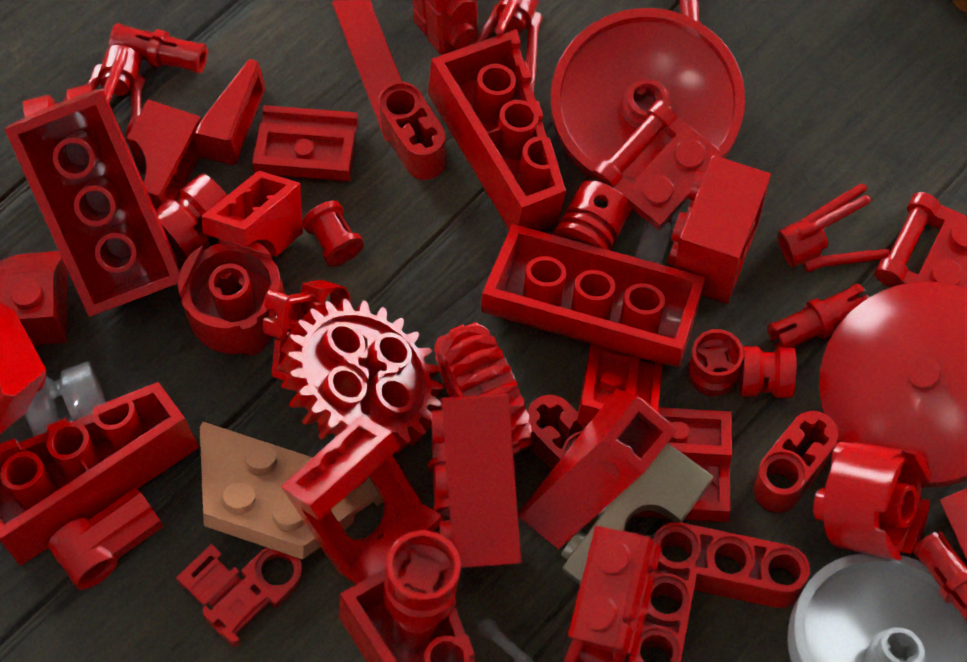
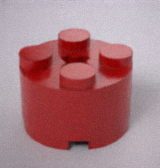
(226, 295)
(874, 500)

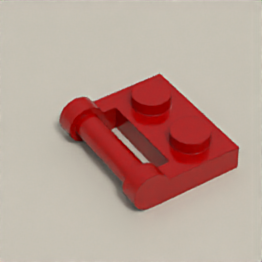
(668, 178)
(947, 256)

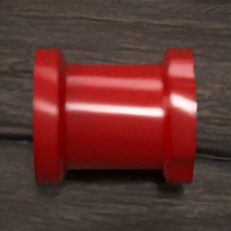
(333, 233)

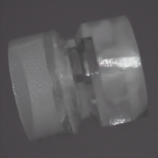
(79, 390)

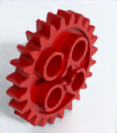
(357, 366)

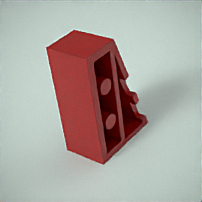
(478, 478)

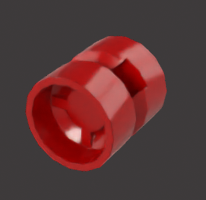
(184, 217)
(421, 579)

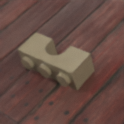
(667, 487)

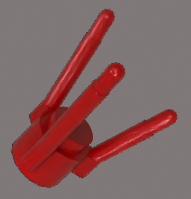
(516, 15)
(119, 75)
(806, 239)

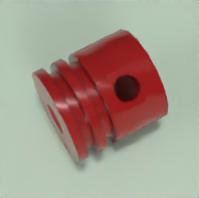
(591, 223)

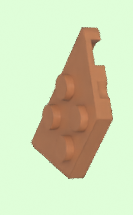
(246, 496)

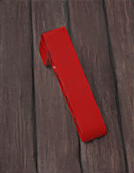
(701, 574)

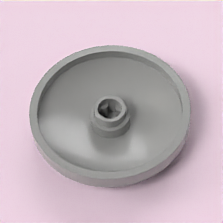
(875, 613)

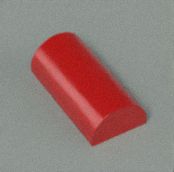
(94, 201)
(593, 295)

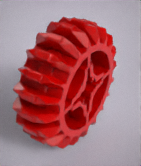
(476, 366)

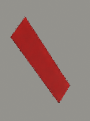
(368, 49)

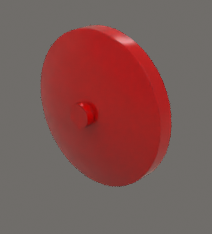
(626, 65)
(901, 376)

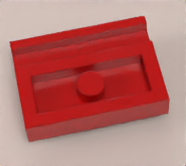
(306, 143)
(615, 370)

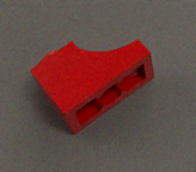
(165, 145)
(260, 211)

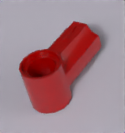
(92, 547)

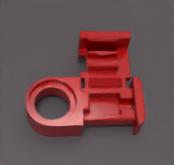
(288, 309)
(233, 599)

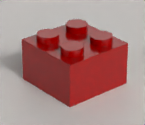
(719, 224)

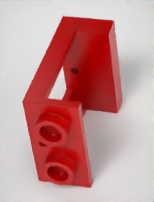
(335, 472)

